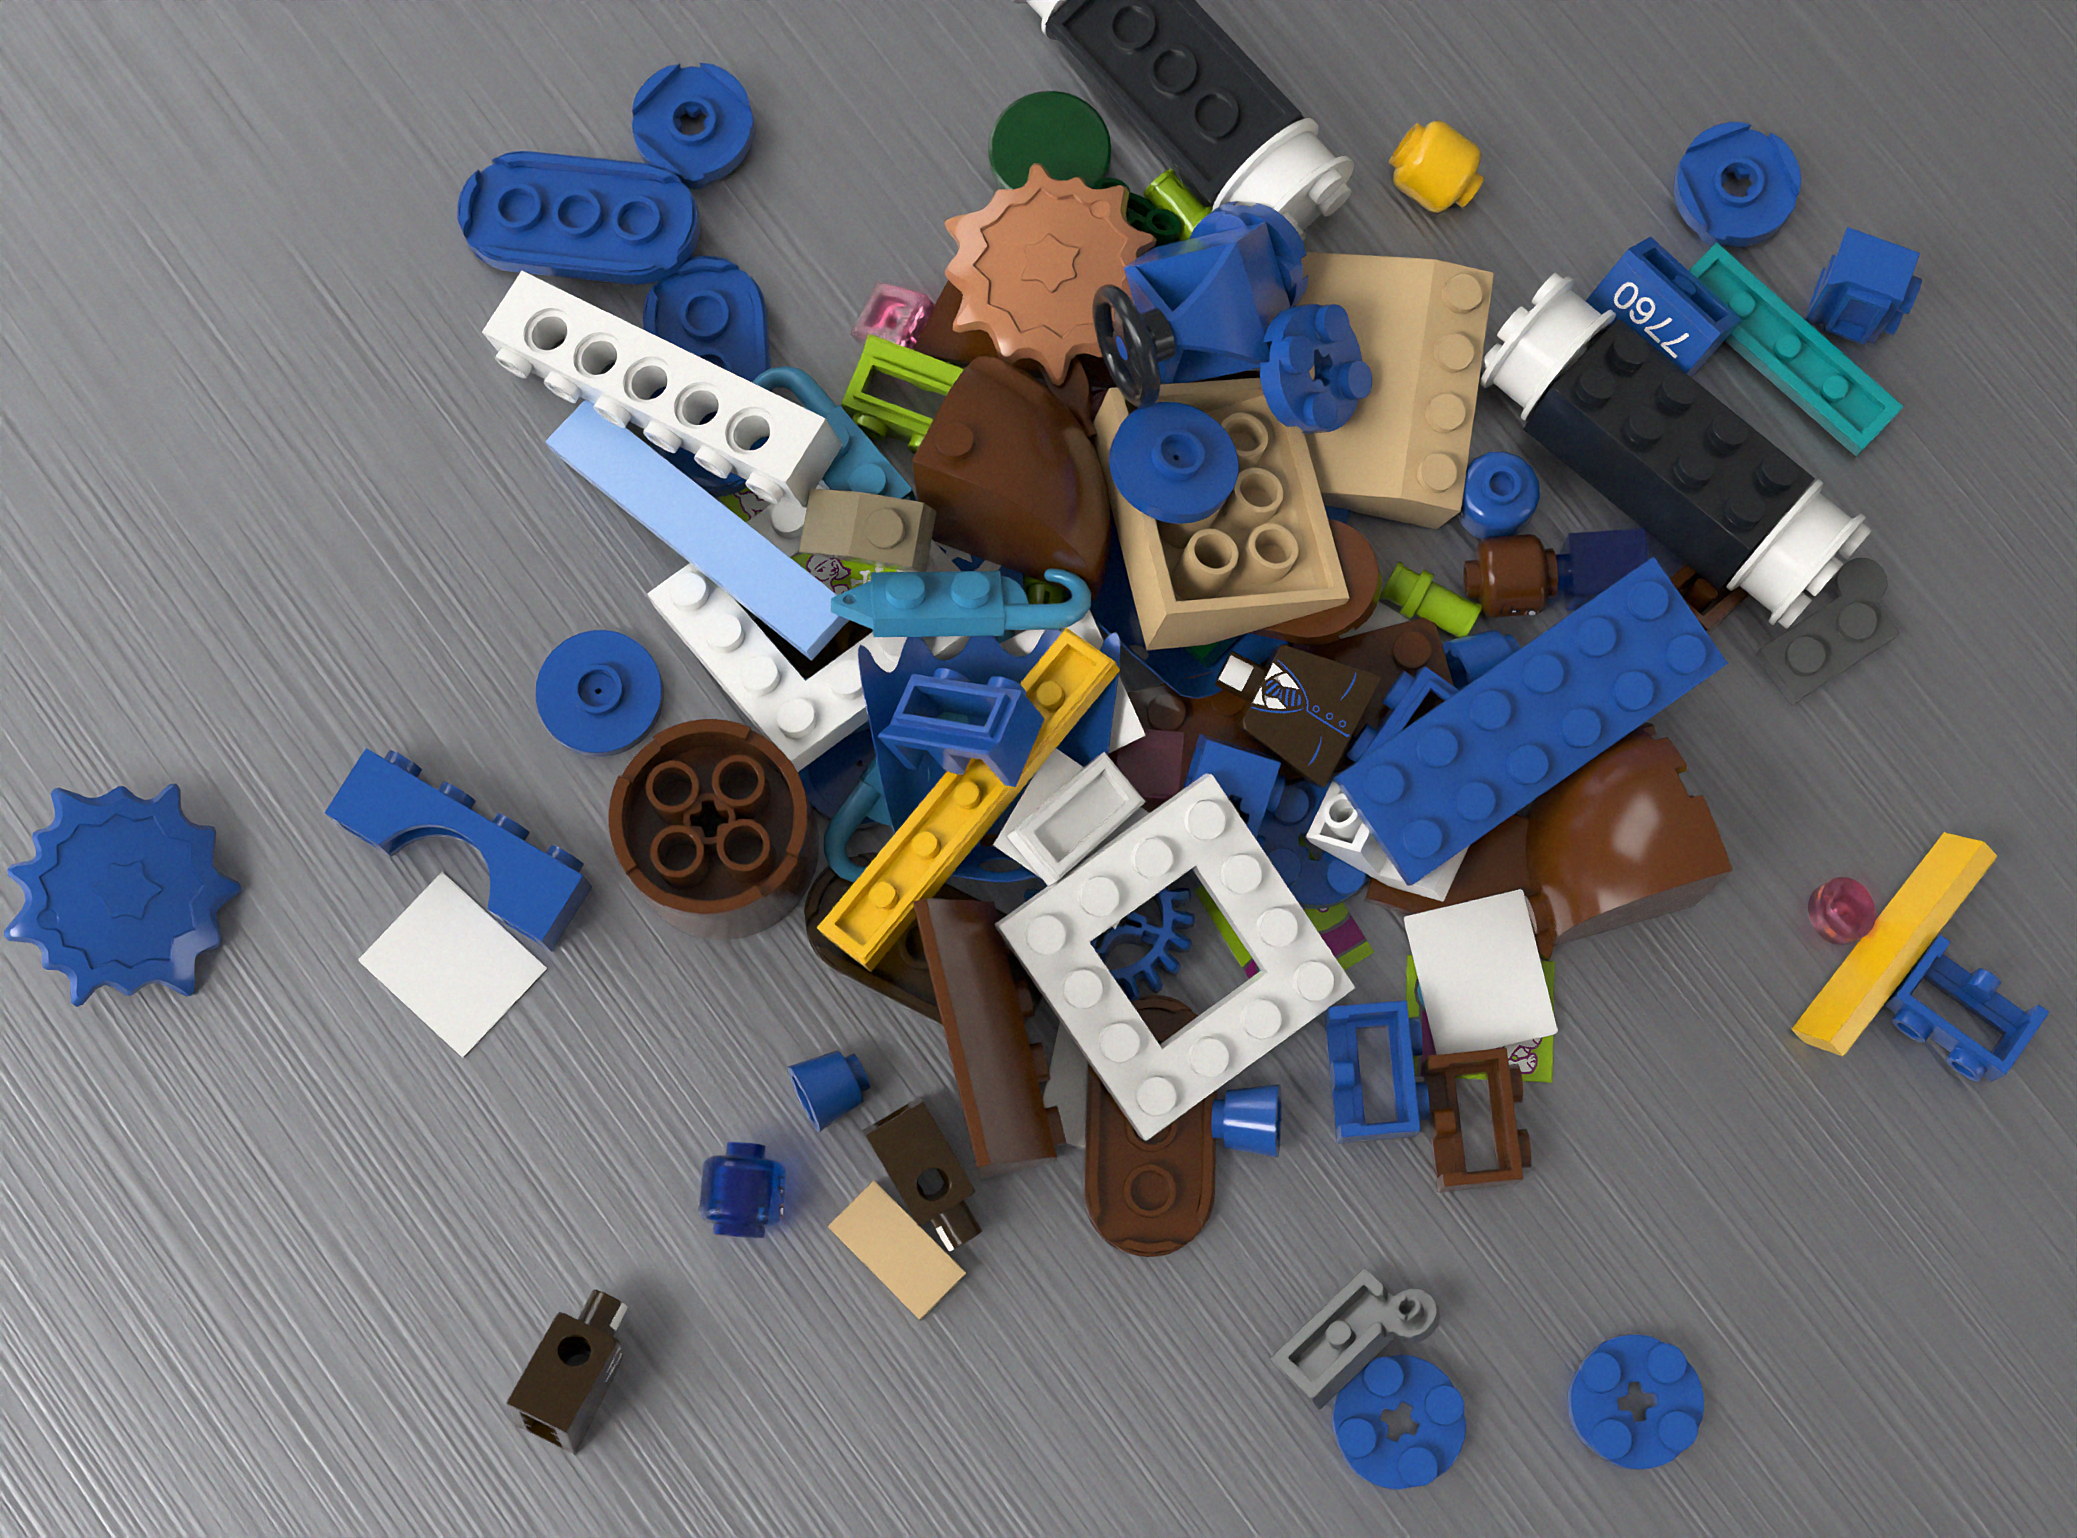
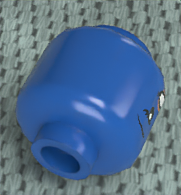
(1498, 495)

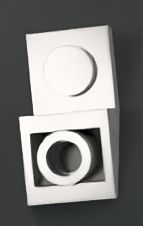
(1344, 835)

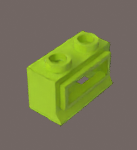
(883, 418)

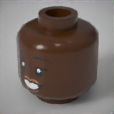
(1511, 576)

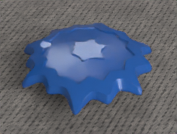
(121, 892)

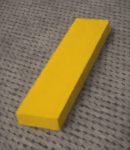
(1894, 943)

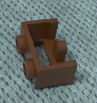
(1503, 1090)

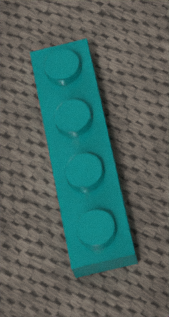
(1797, 355)

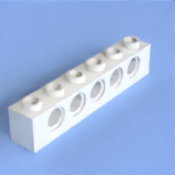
(540, 315)

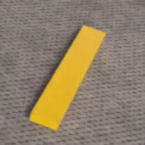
(961, 810)

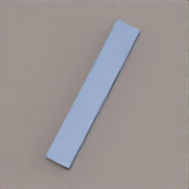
(699, 528)

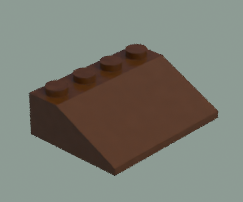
(988, 1038)

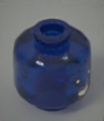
(742, 1191)

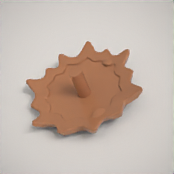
(1036, 264)

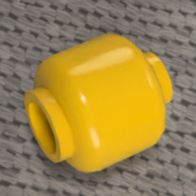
(1437, 166)

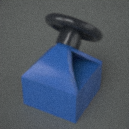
(1194, 312)

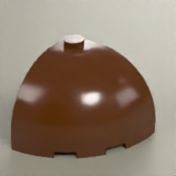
(1015, 477)
(1620, 842)

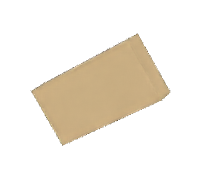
(897, 1250)

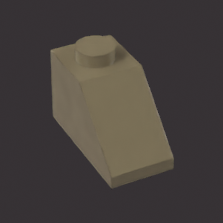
(868, 529)

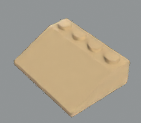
(1424, 343)
(1251, 561)

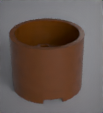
(761, 853)

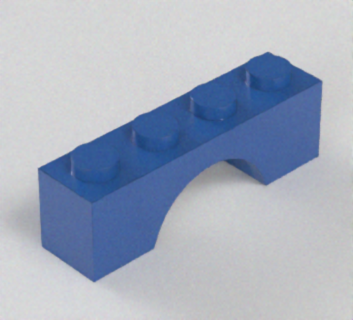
(394, 808)

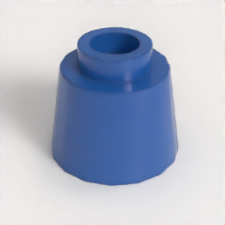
(1476, 654)
(829, 1086)
(1249, 1119)

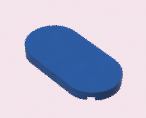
(579, 217)
(720, 318)

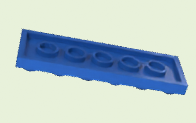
(1530, 721)

